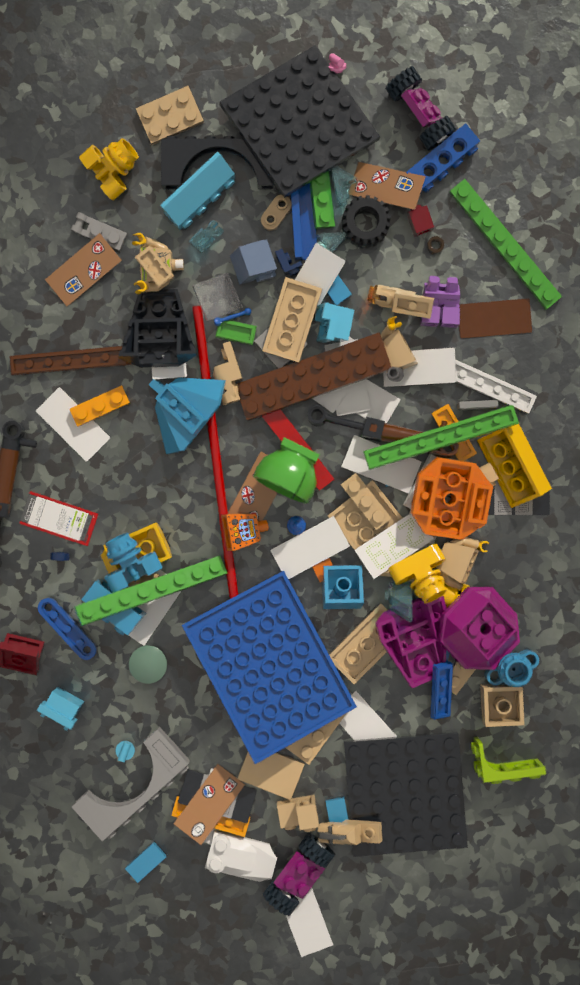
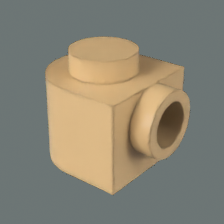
(489, 473)

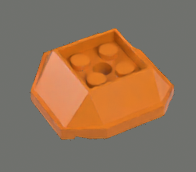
(468, 502)

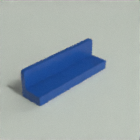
(303, 223)

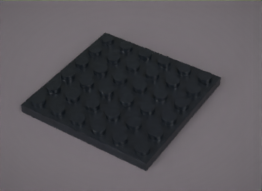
(299, 121)
(411, 789)

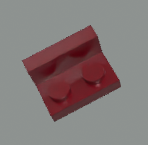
(21, 654)

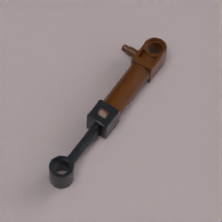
(376, 429)

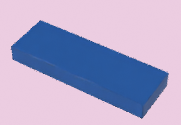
(441, 690)

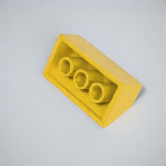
(515, 465)

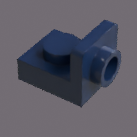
(285, 260)

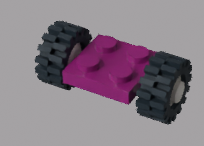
(418, 100)
(299, 875)

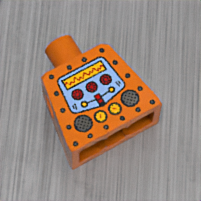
(242, 530)

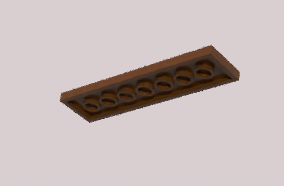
(313, 376)

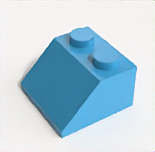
(342, 587)

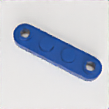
(67, 628)

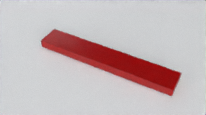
(283, 428)

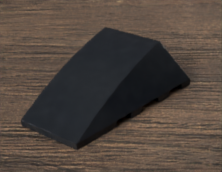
(158, 332)

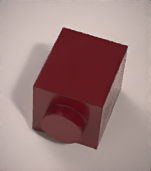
(420, 220)

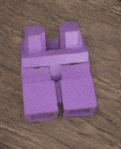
(444, 296)

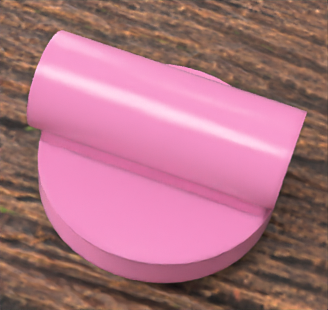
(336, 64)

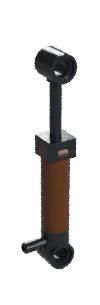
(8, 464)

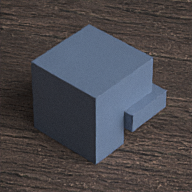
(253, 262)

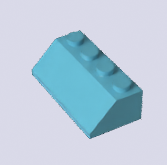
(198, 191)

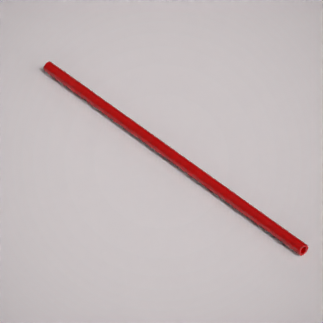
(215, 451)

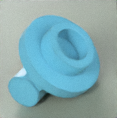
(125, 751)

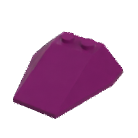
(414, 644)

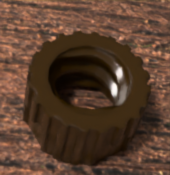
(435, 251)

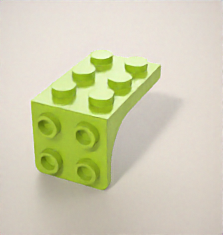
(504, 771)

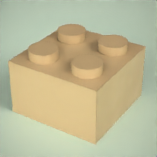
(502, 705)

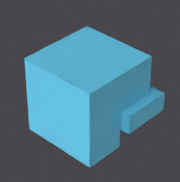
(335, 322)
(61, 708)

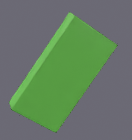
(236, 332)

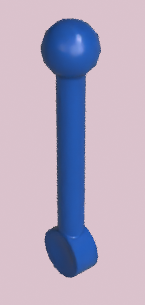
(217, 321)

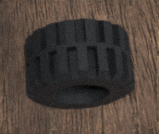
(372, 206)

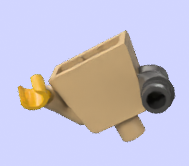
(397, 350)

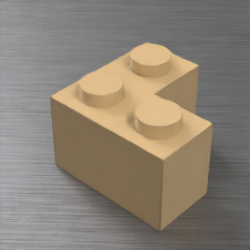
(298, 812)

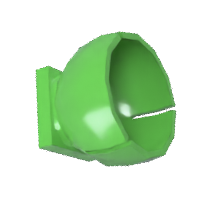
(287, 470)

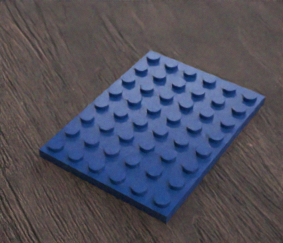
(269, 667)

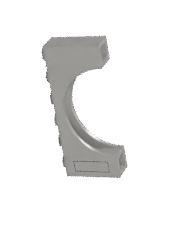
(107, 816)

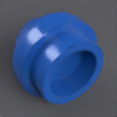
(296, 525)

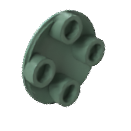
(147, 664)

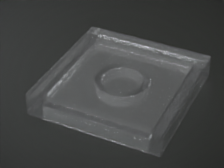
(217, 297)

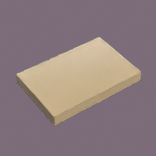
(274, 774)

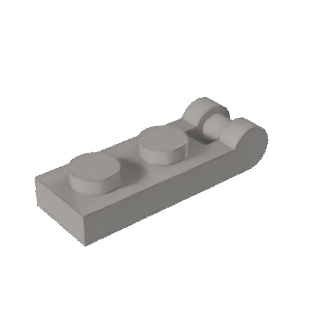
(113, 236)

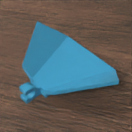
(185, 408)

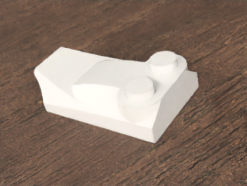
(240, 857)

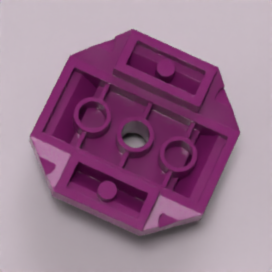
(462, 624)

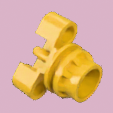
(118, 159)
(419, 566)

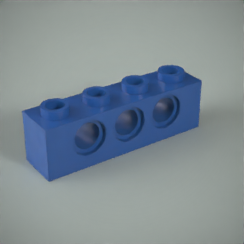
(465, 138)

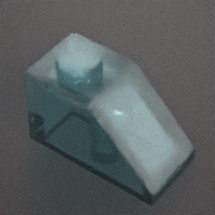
(400, 599)

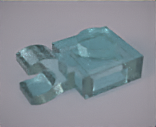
(204, 238)

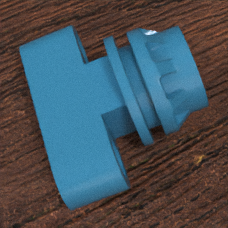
(123, 551)
(514, 669)

